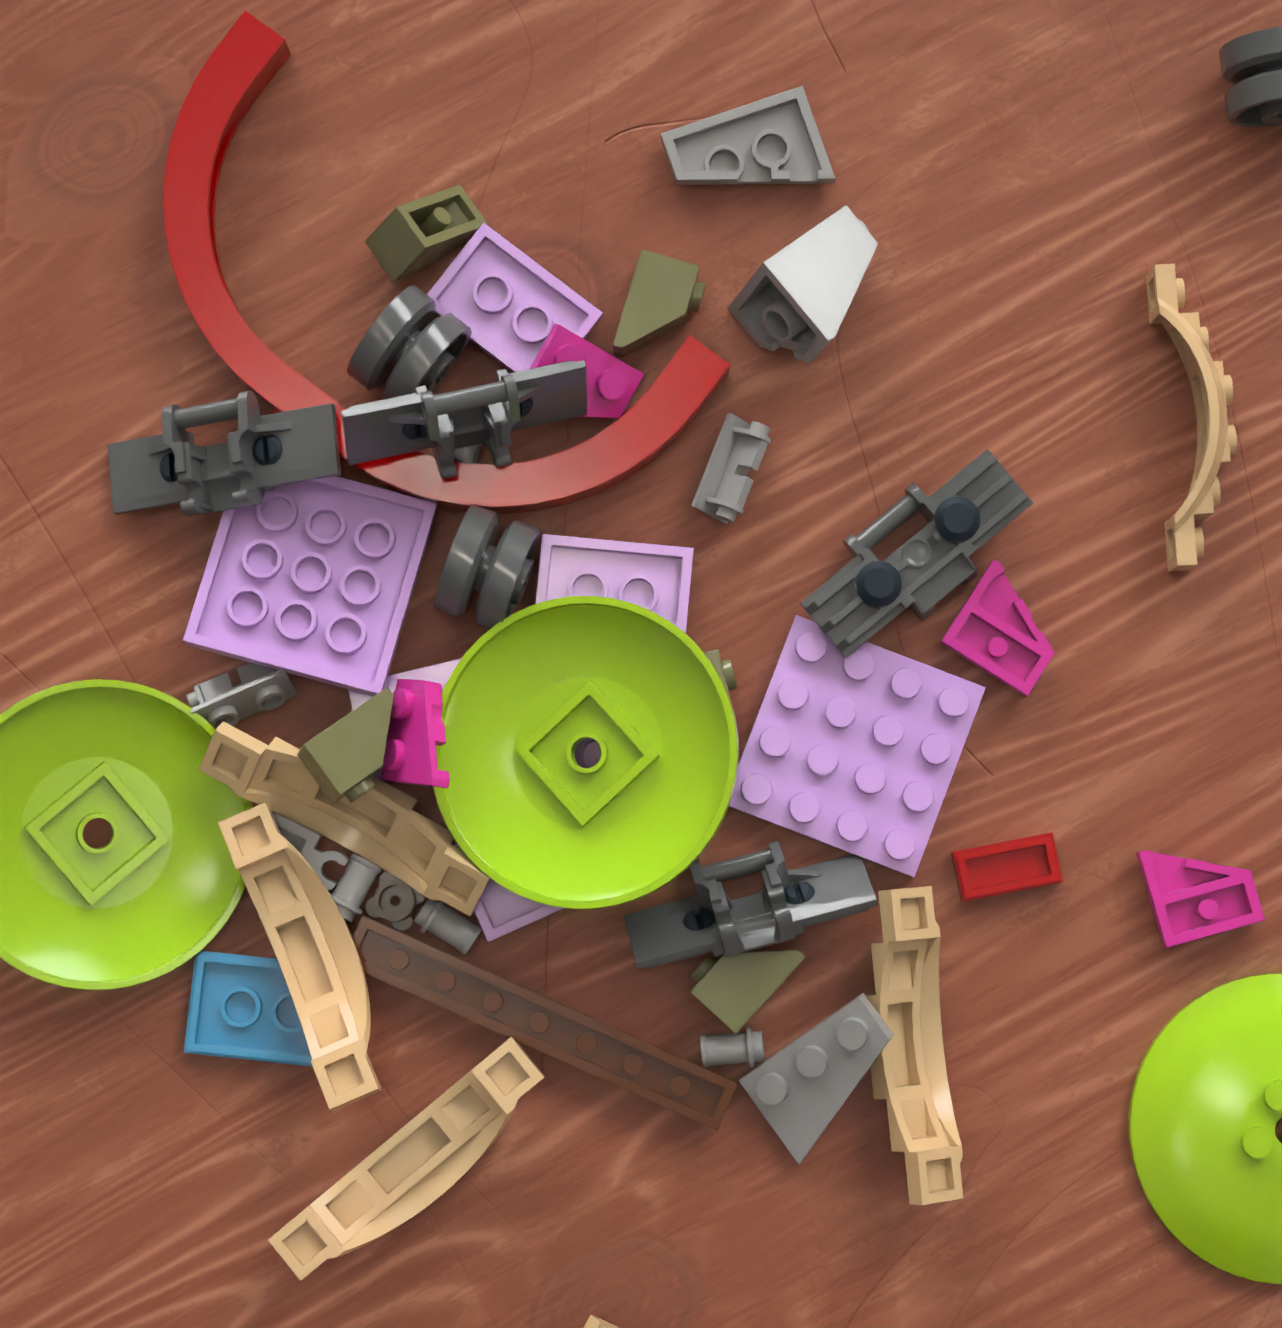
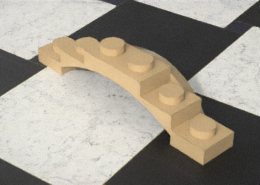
(1211, 394)
(374, 826)
(312, 953)
(913, 1063)
(411, 1165)

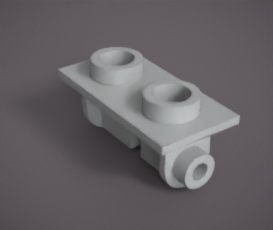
(724, 482)
(260, 691)

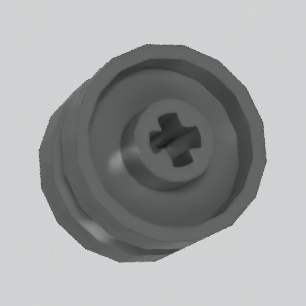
(1255, 68)
(408, 346)
(481, 567)

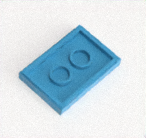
(243, 1011)

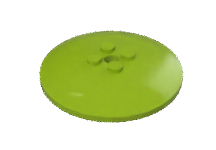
(512, 737)
(163, 876)
(1208, 1124)

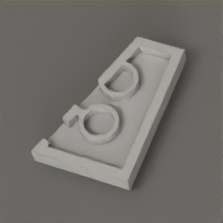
(751, 145)
(816, 1073)

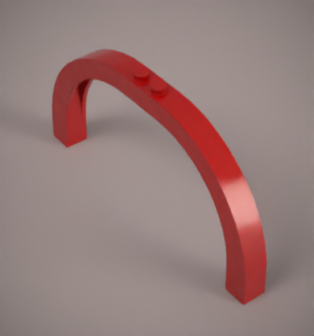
(197, 149)

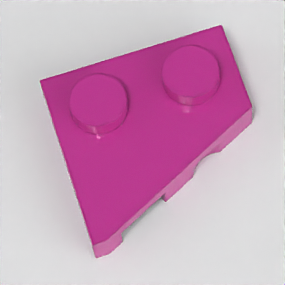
(608, 378)
(999, 633)
(414, 734)
(1197, 897)

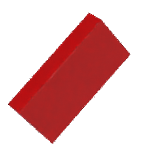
(1006, 867)

